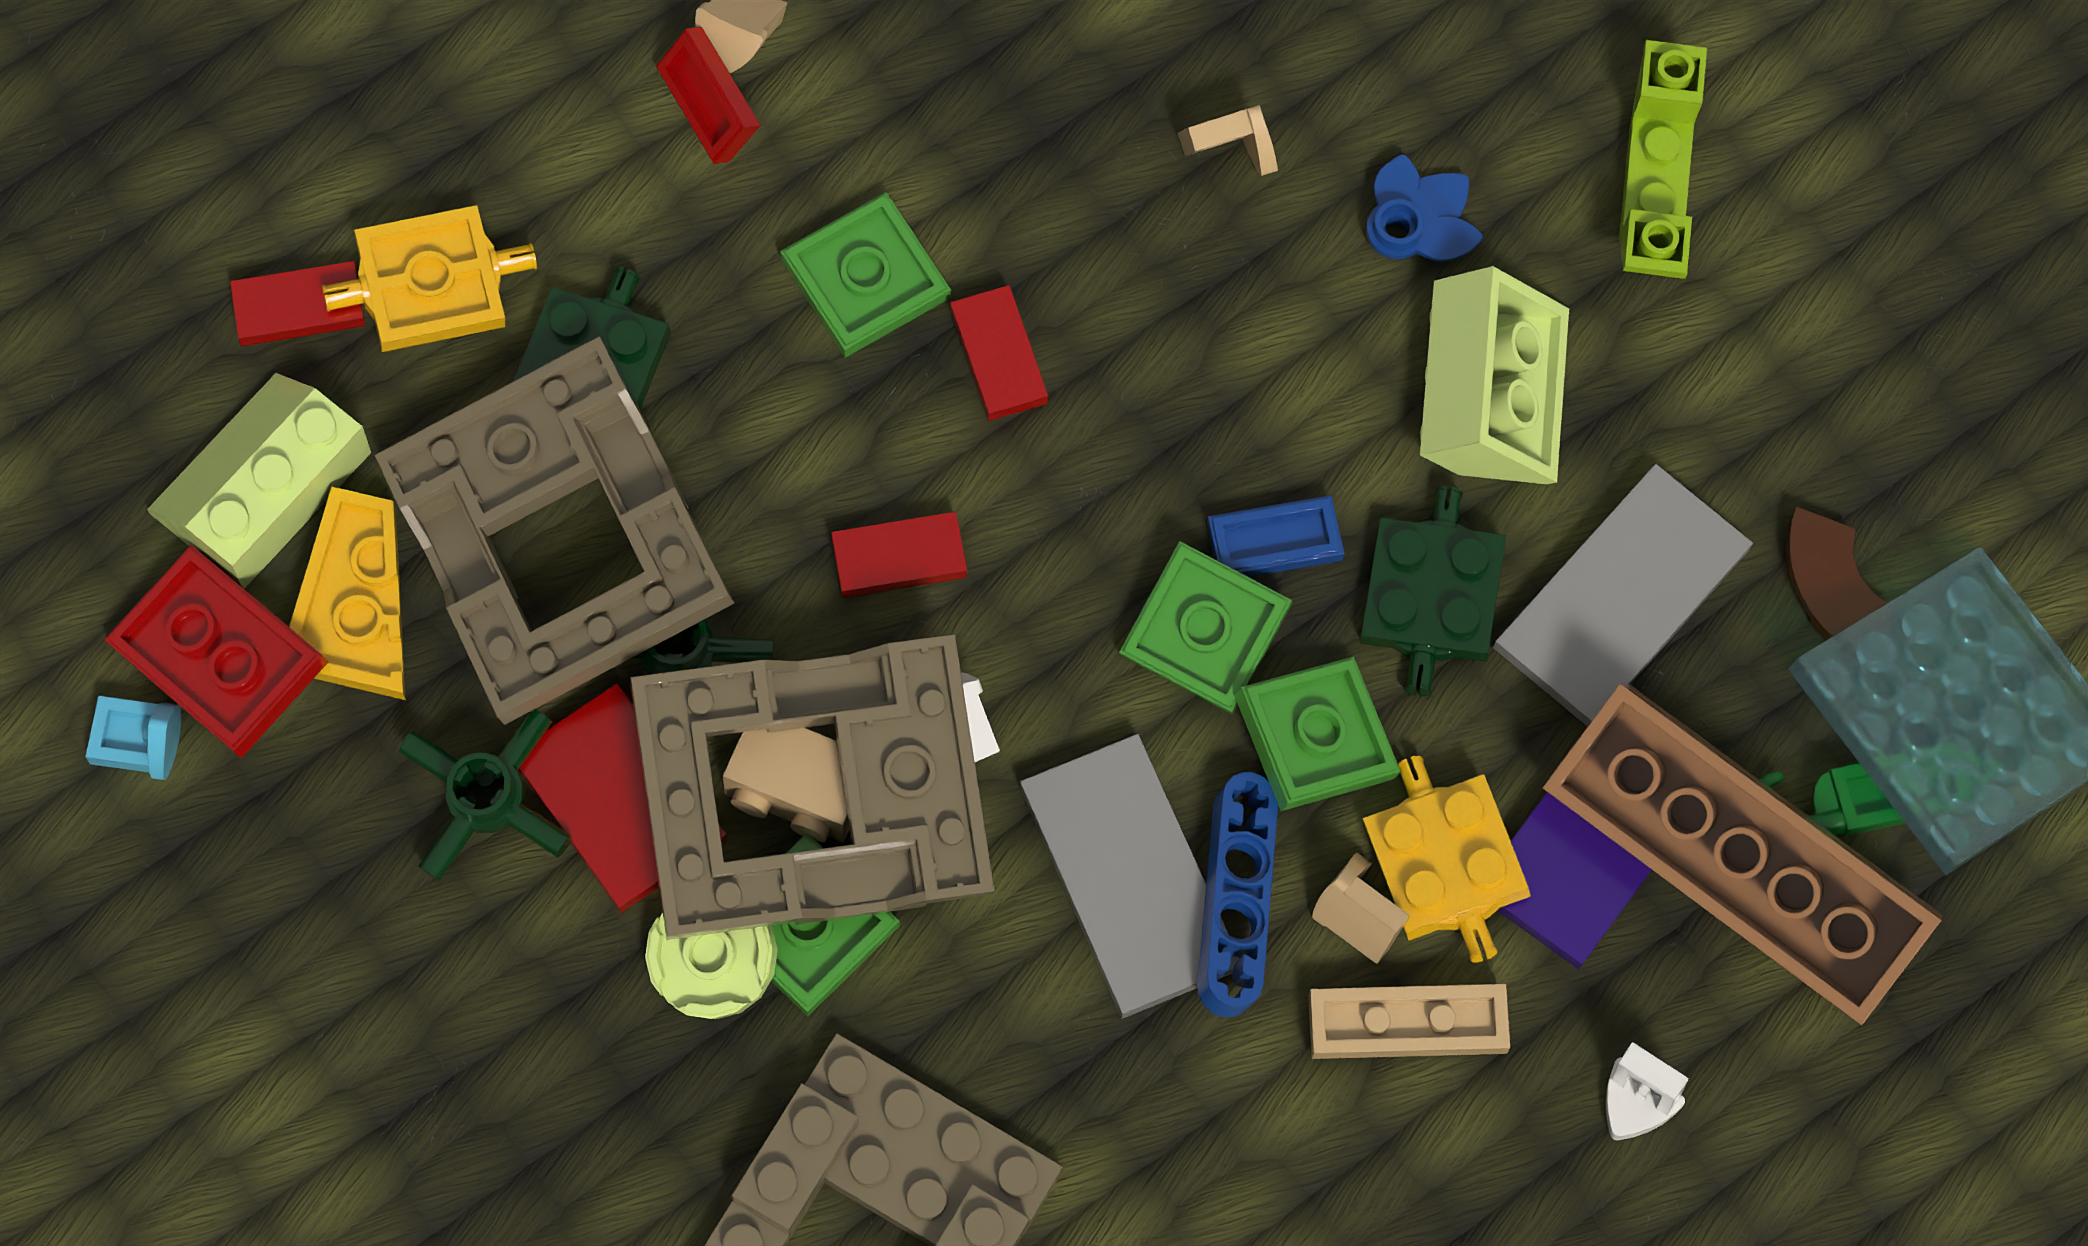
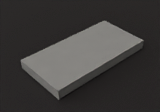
(1623, 594)
(1124, 871)

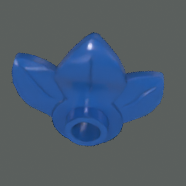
(1425, 208)

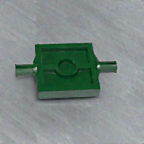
(574, 320)
(1433, 590)

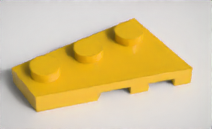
(353, 595)

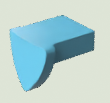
(135, 736)

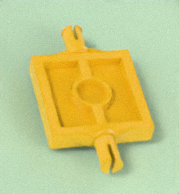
(429, 278)
(1447, 858)

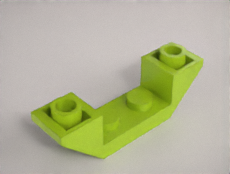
(1658, 160)

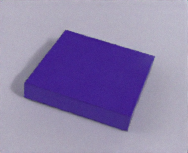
(1574, 880)

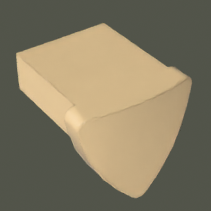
(739, 27)
(1244, 124)
(1359, 911)

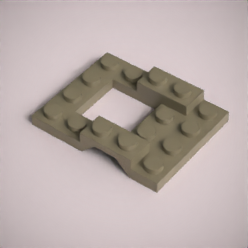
(512, 459)
(902, 774)
(892, 1152)

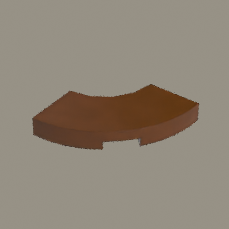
(1826, 573)

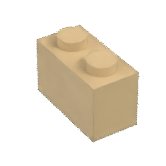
(792, 777)

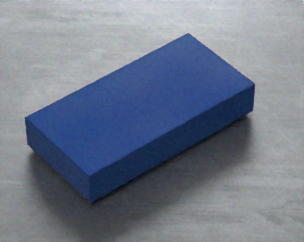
(1277, 537)

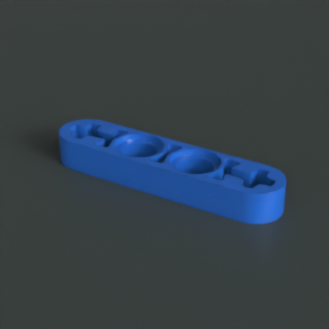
(1242, 894)

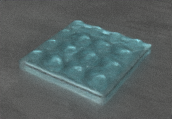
(1956, 708)

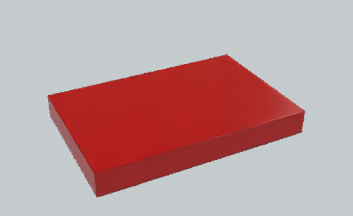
(216, 651)
(595, 791)

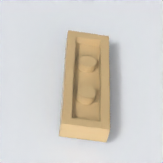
(1409, 1021)

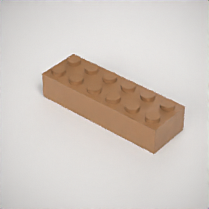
(1743, 852)

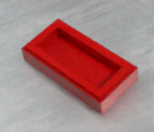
(707, 95)
(292, 304)
(998, 353)
(899, 554)

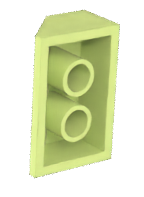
(1494, 378)
(262, 477)

